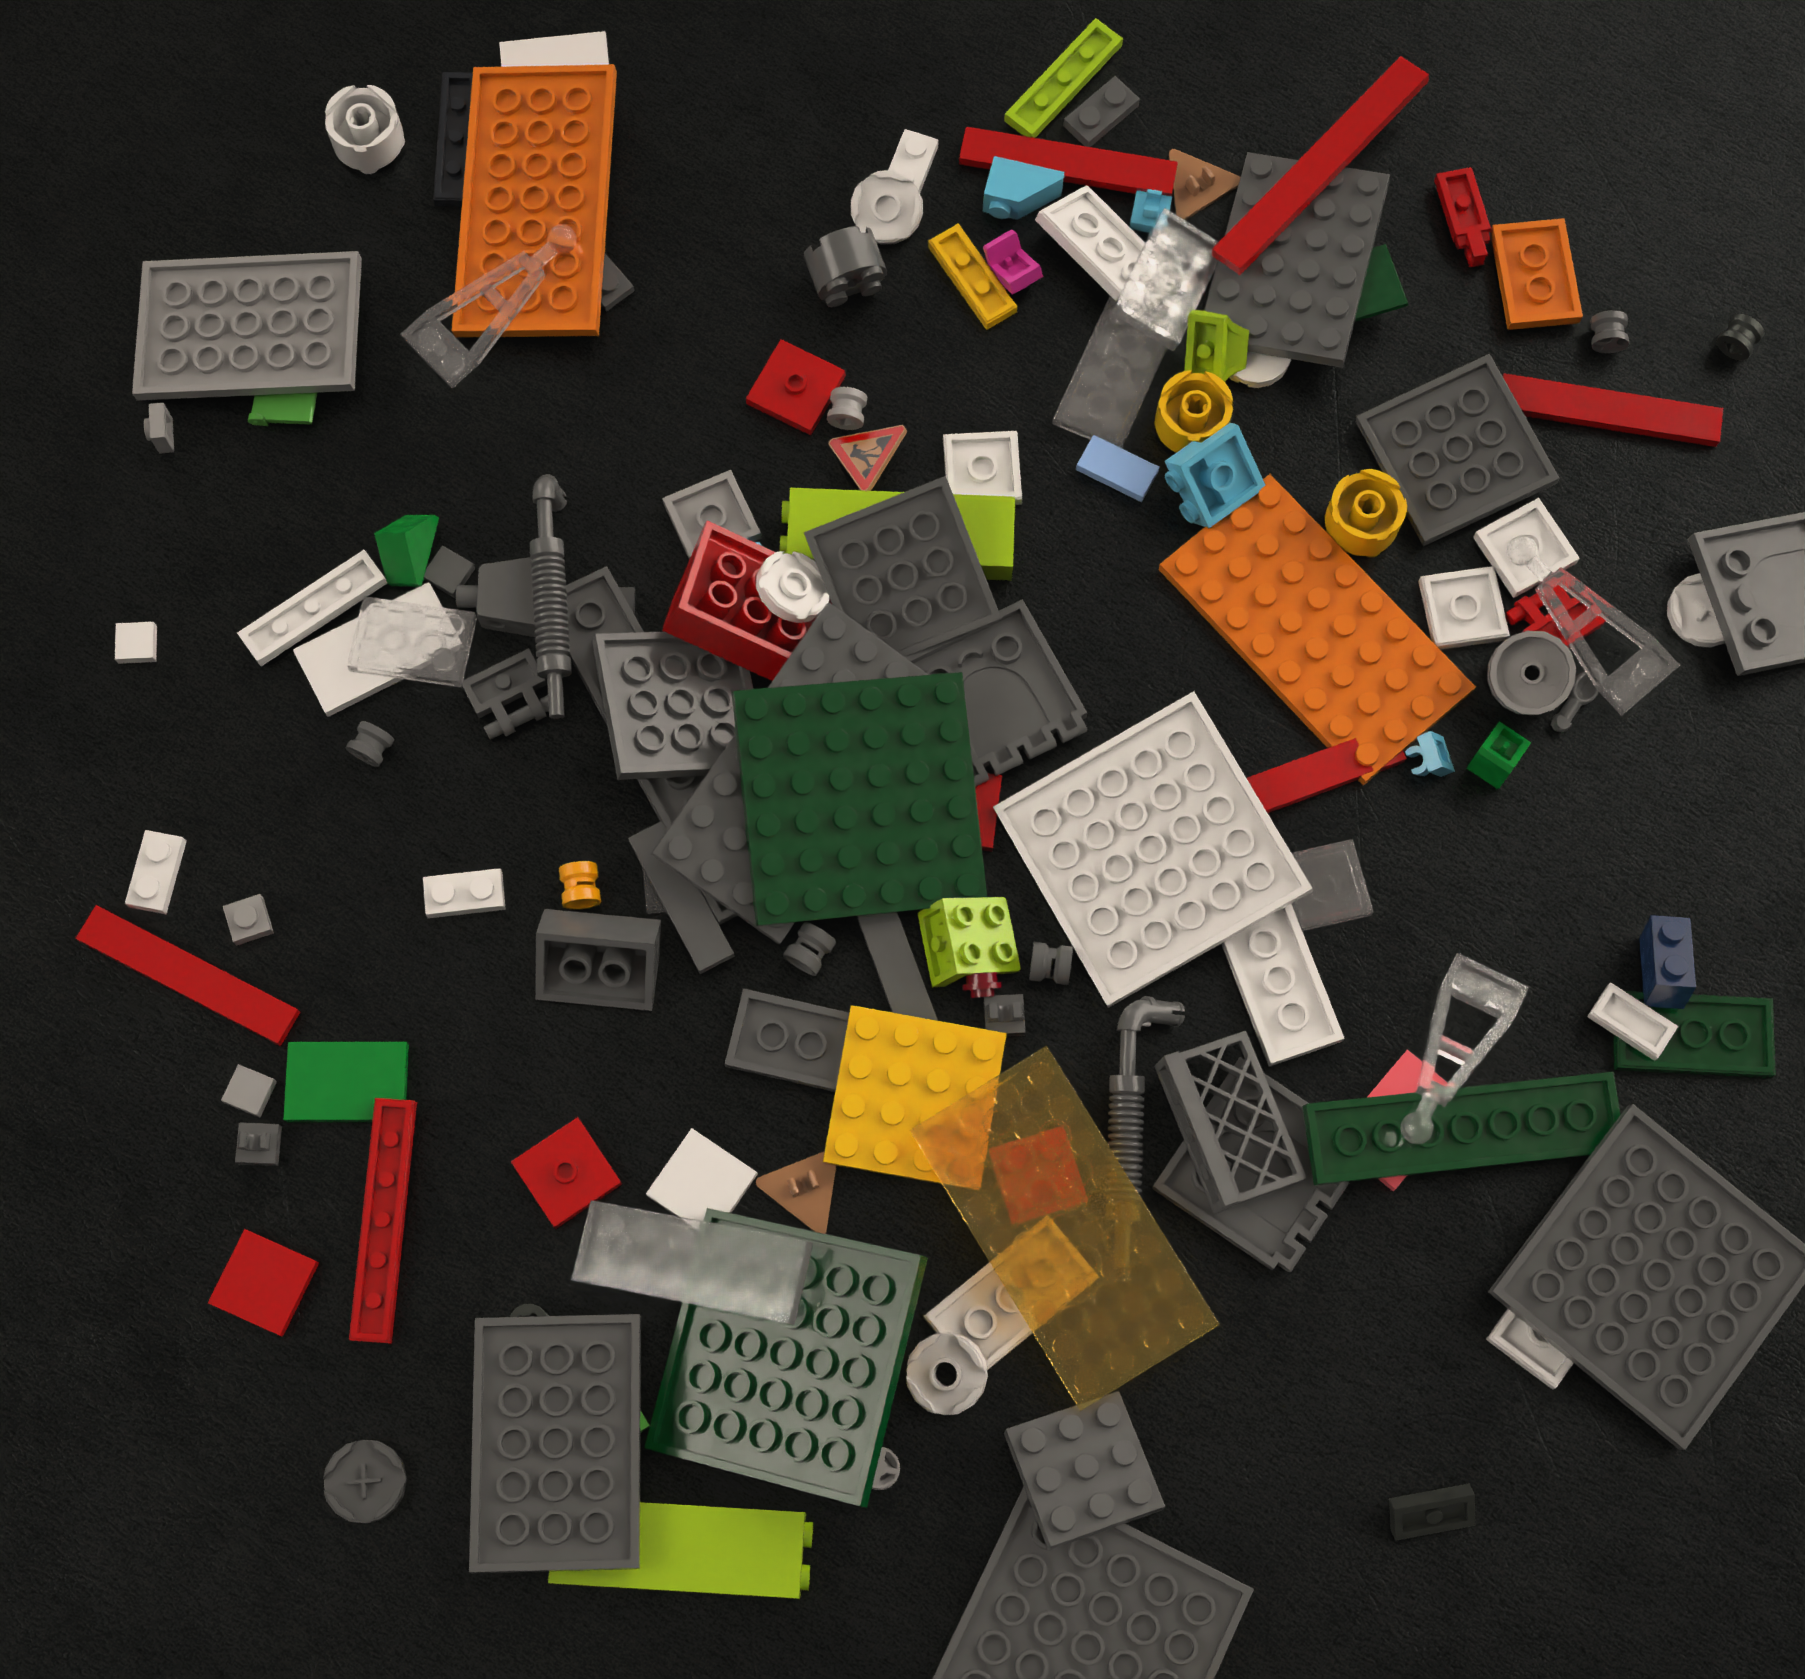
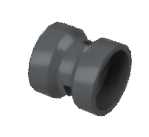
(809, 948)
(1042, 959)

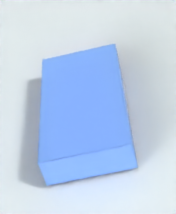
(1117, 468)

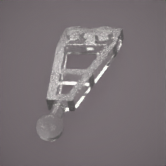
(442, 349)
(1638, 673)
(1483, 990)

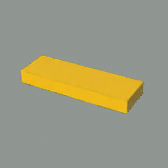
(972, 276)

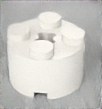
(364, 128)

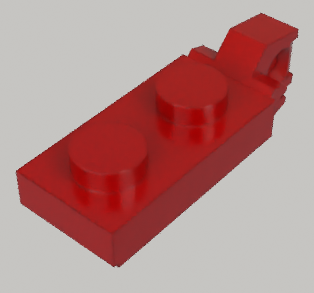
(1464, 213)

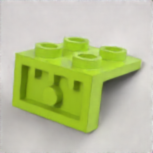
(968, 938)

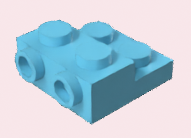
(1214, 476)

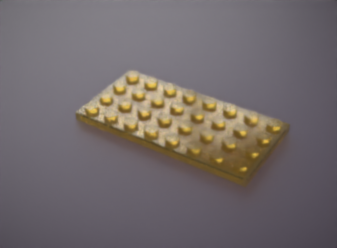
(1064, 1228)

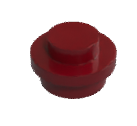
(982, 984)

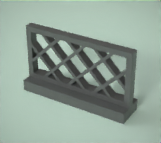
(1200, 1135)

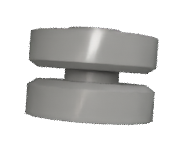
(1542, 652)

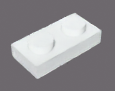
(914, 156)
(155, 872)
(464, 893)

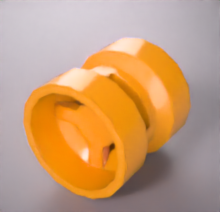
(579, 885)

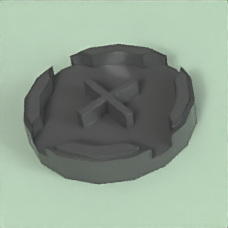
(364, 1481)

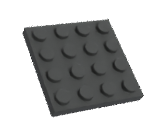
(1457, 449)
(905, 569)
(665, 703)

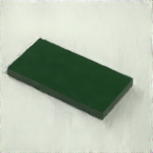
(1711, 1039)

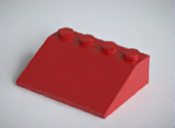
(722, 609)

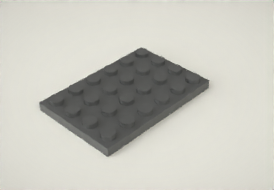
(1310, 279)
(556, 1444)

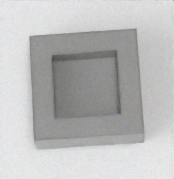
(249, 1091)

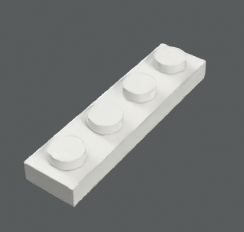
(312, 607)

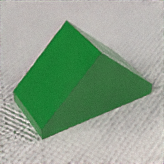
(406, 548)
(1498, 755)

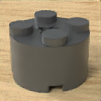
(846, 265)

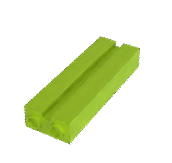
(985, 517)
(712, 1553)

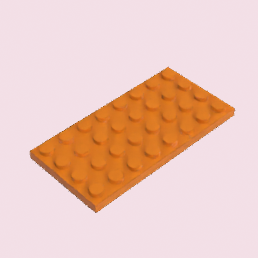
(535, 163)
(1316, 627)

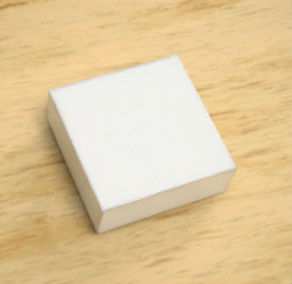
(135, 642)

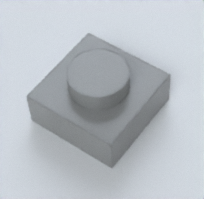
(159, 428)
(248, 919)

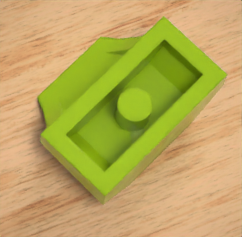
(1215, 344)

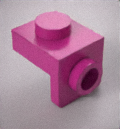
(1010, 263)

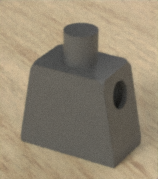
(502, 597)

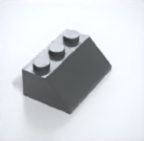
(597, 959)

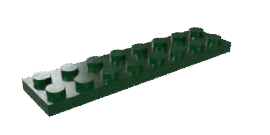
(1474, 1130)

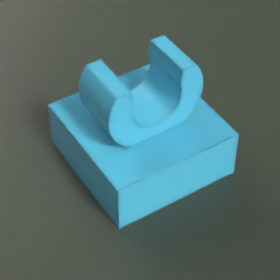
(1147, 209)
(1434, 753)

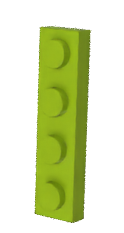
(1063, 79)

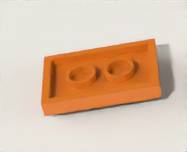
(1536, 274)

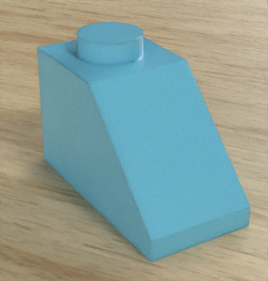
(1019, 188)

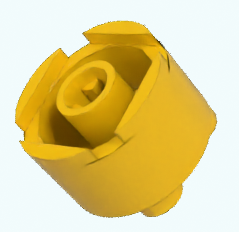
(1192, 408)
(1361, 532)

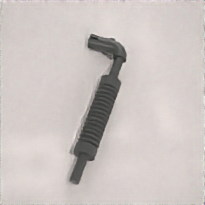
(550, 595)
(1128, 1087)

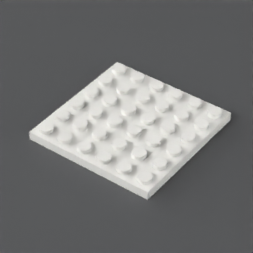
(1152, 849)

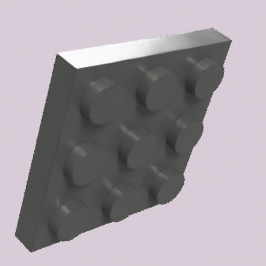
(1083, 1470)

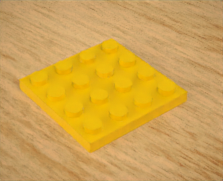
(894, 1078)

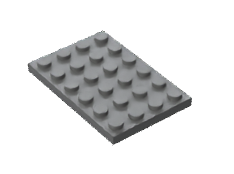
(247, 326)

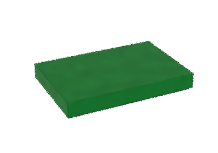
(342, 1079)

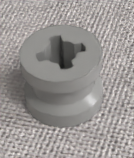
(847, 408)
(890, 1465)

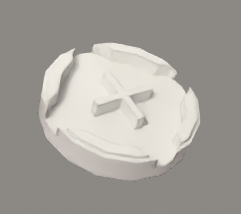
(1693, 614)

